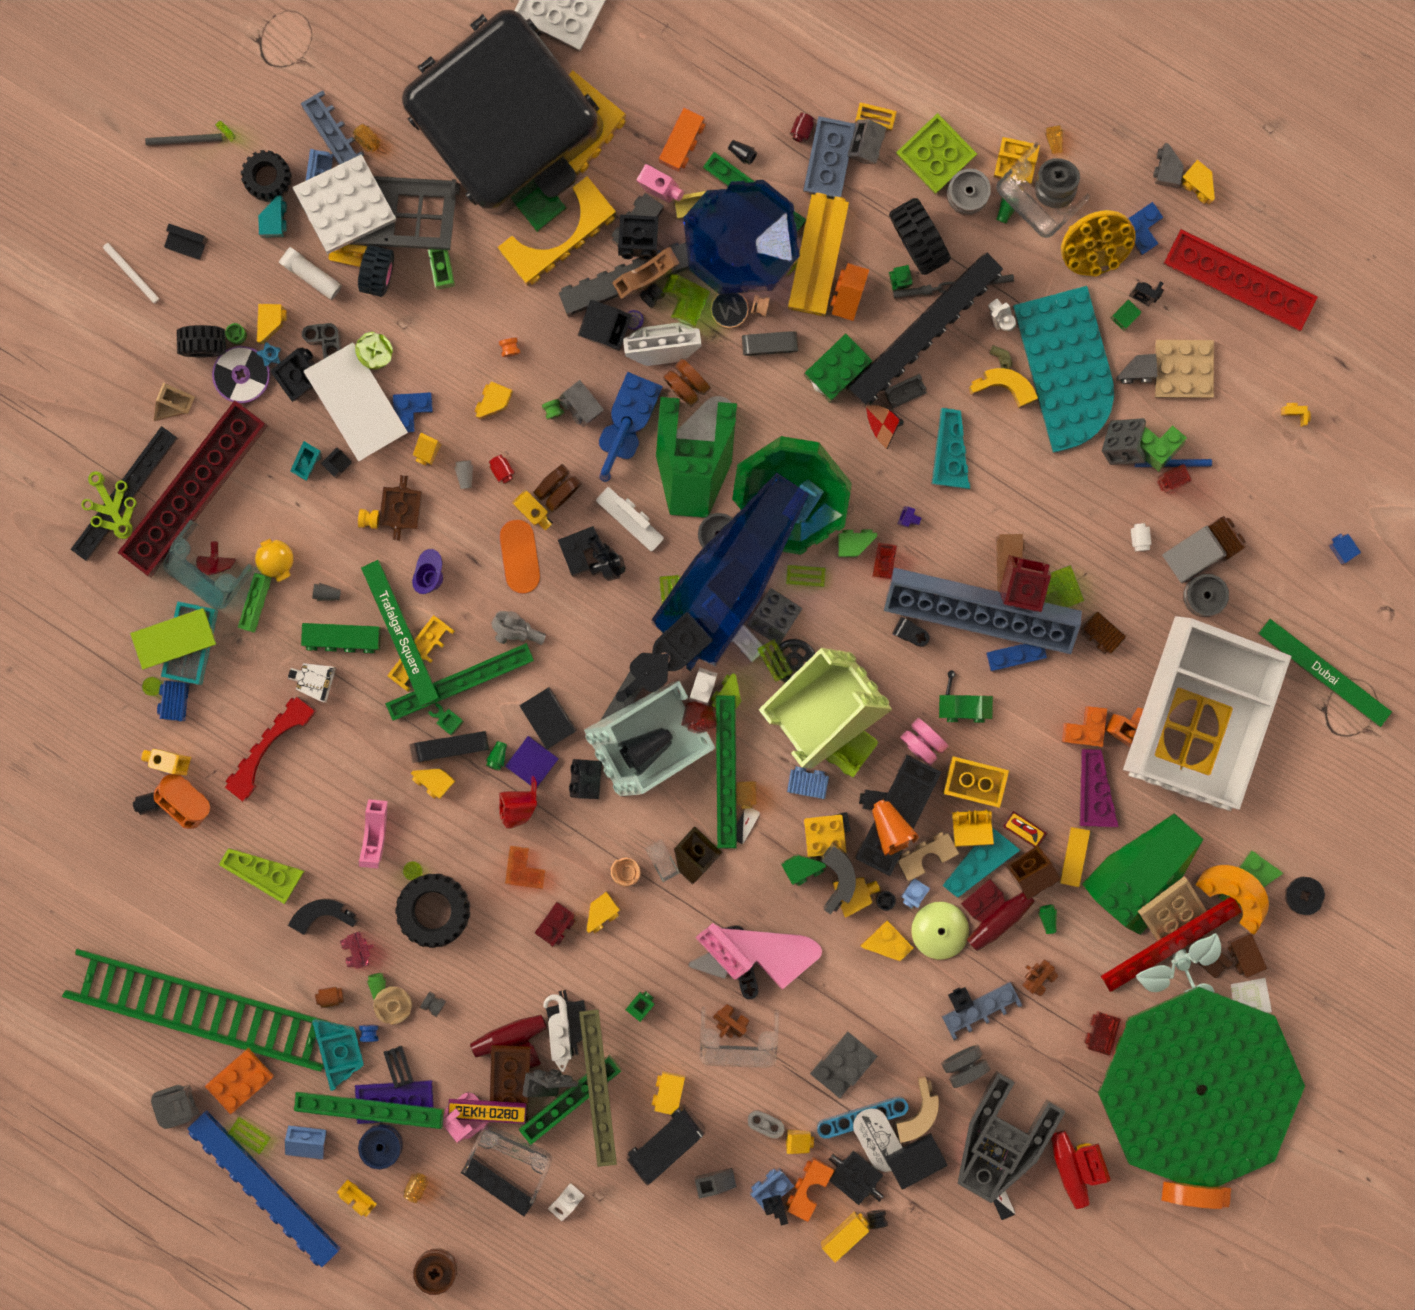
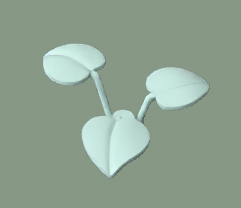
(1203, 951)

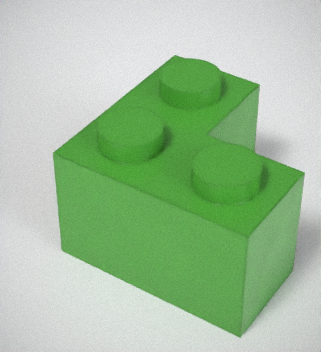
(1161, 450)

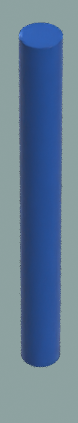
(1177, 462)

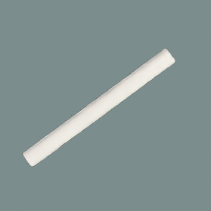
(131, 273)

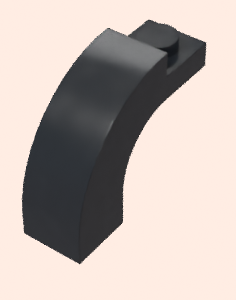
(311, 911)

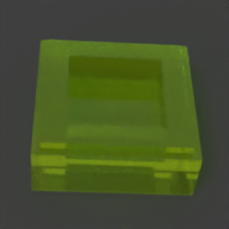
(225, 131)

